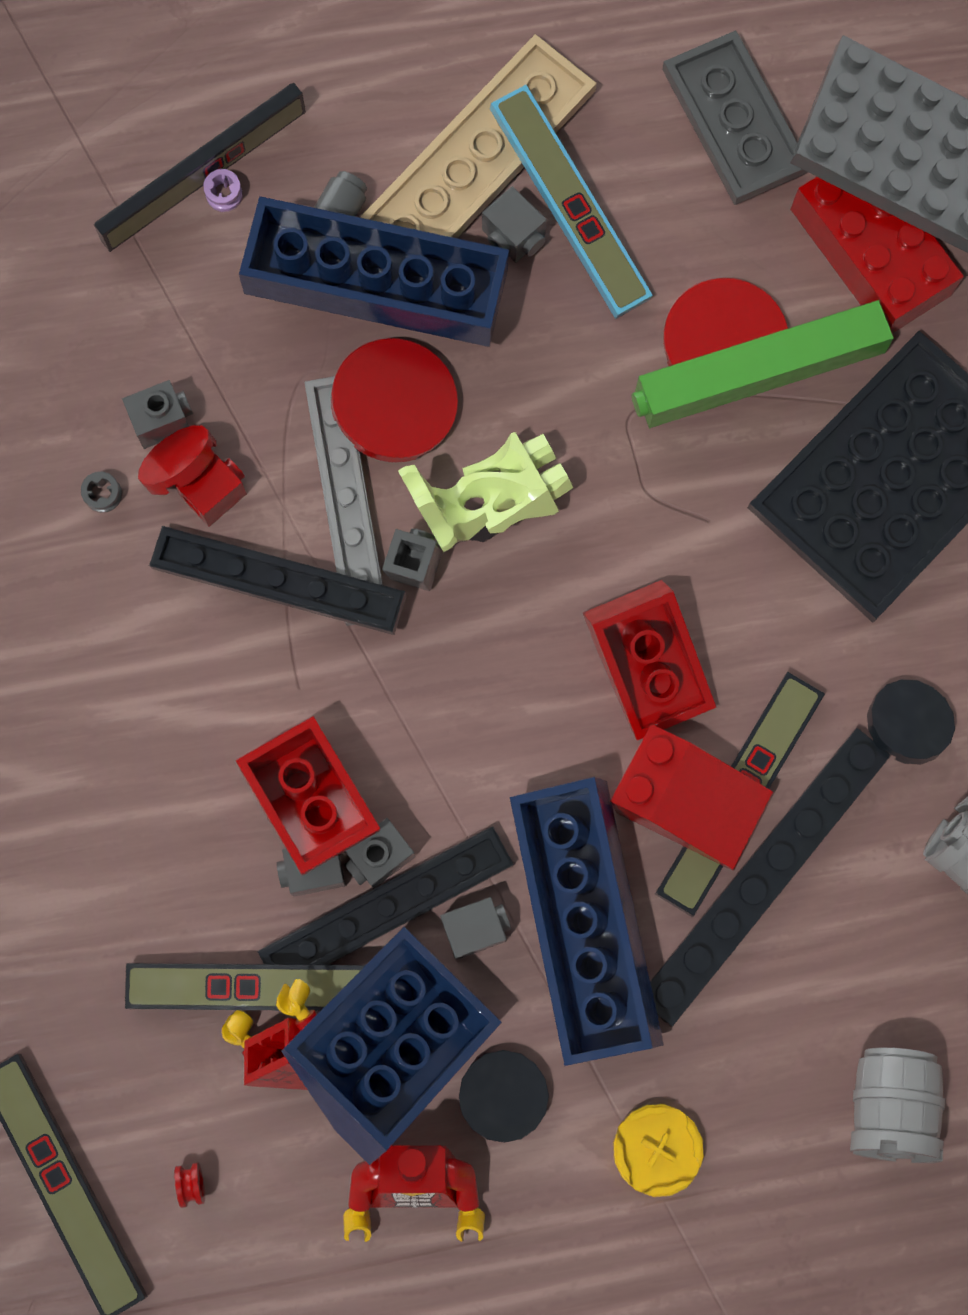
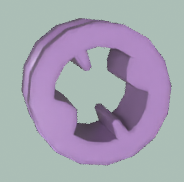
(225, 177)

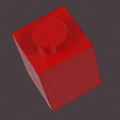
(214, 490)

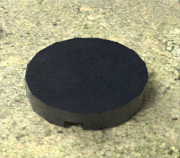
(911, 721)
(503, 1096)

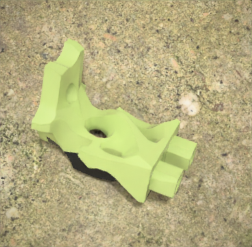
(506, 483)

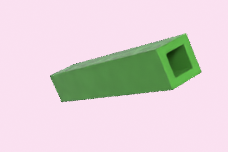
(762, 364)

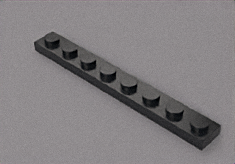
(765, 875)

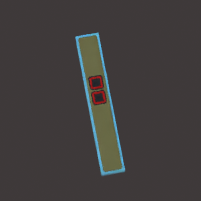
(570, 201)

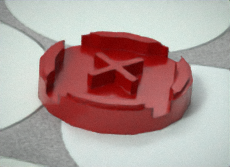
(177, 459)

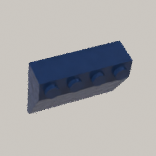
(388, 1044)

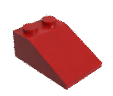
(650, 658)
(307, 795)
(691, 797)

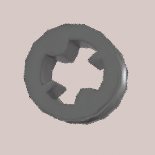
(100, 479)

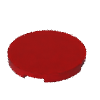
(718, 317)
(394, 399)

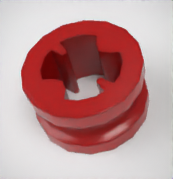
(189, 1185)

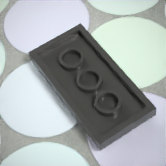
(734, 116)

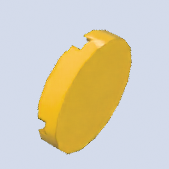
(658, 1150)

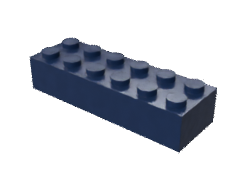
(374, 271)
(586, 921)

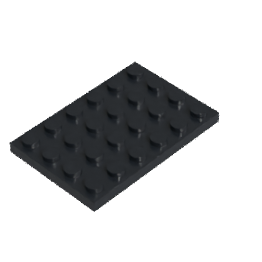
(880, 480)

